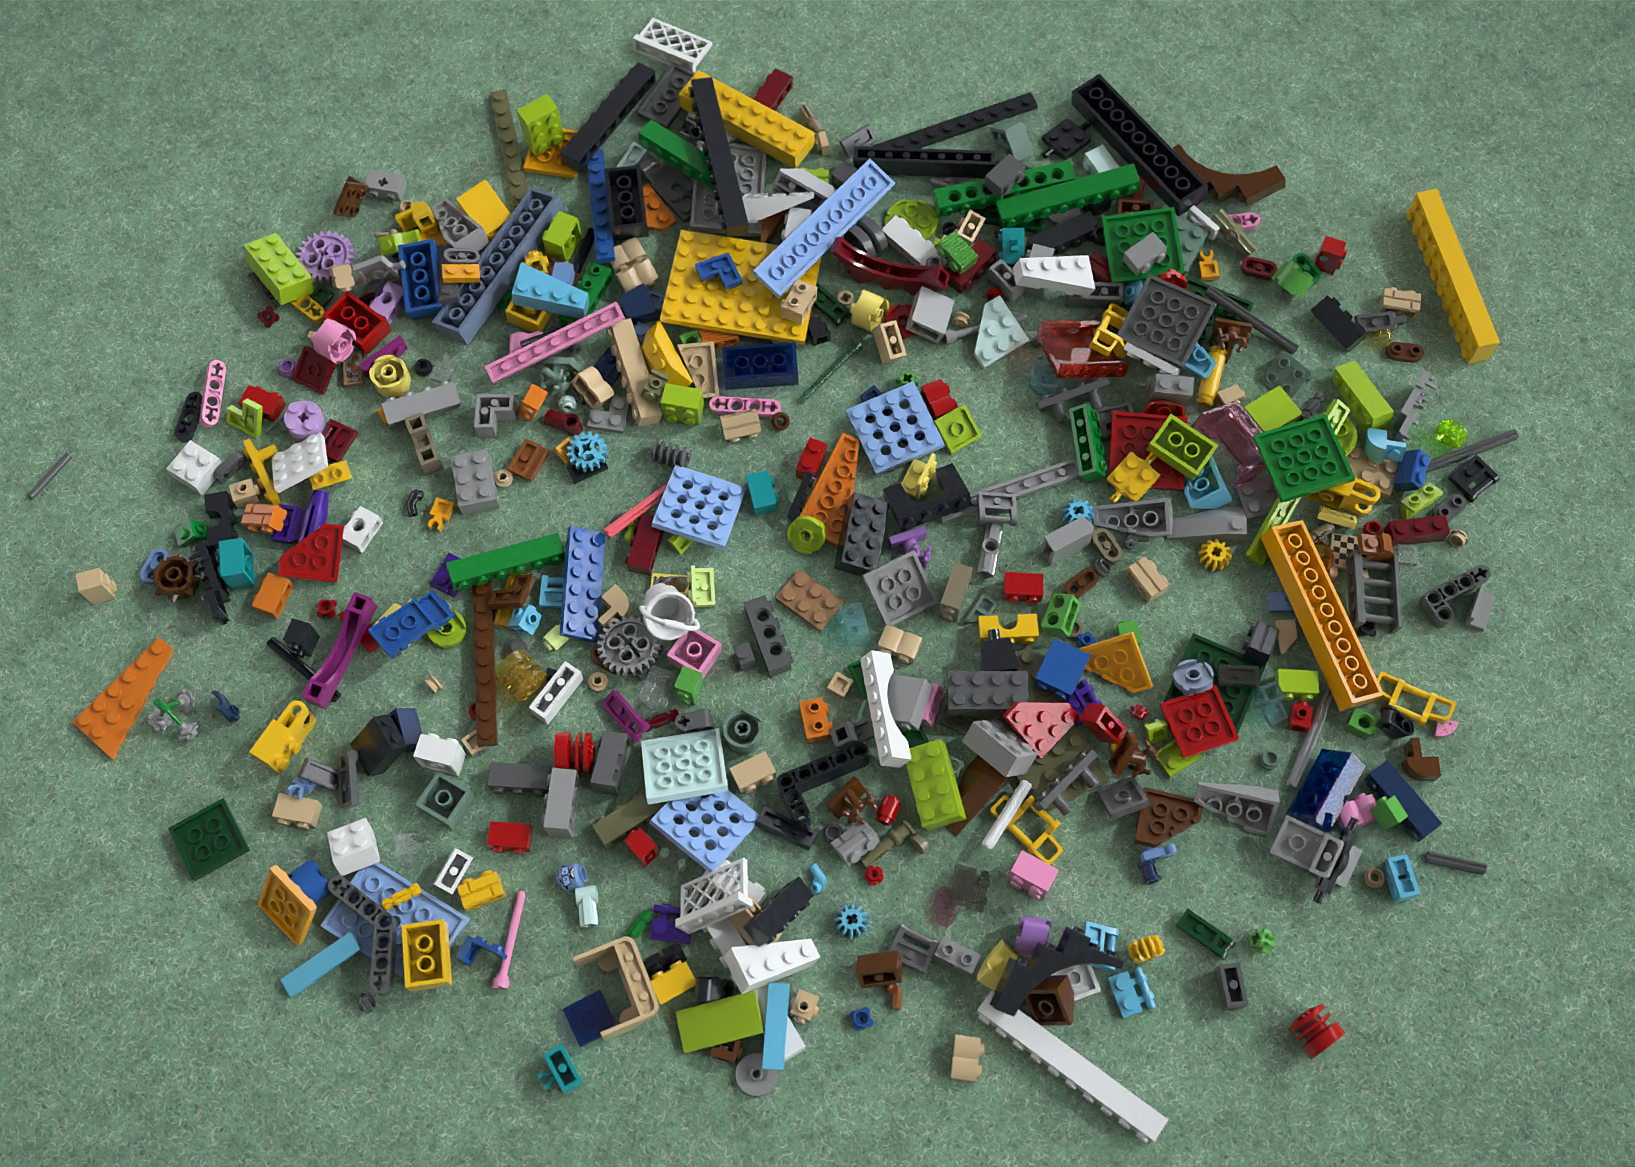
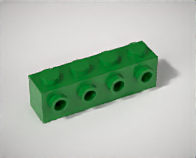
(595, 283)
(1087, 443)

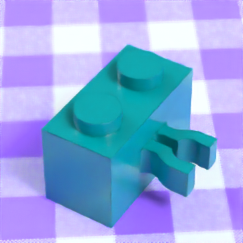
(1011, 245)
(563, 1070)

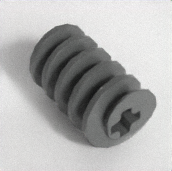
(670, 455)

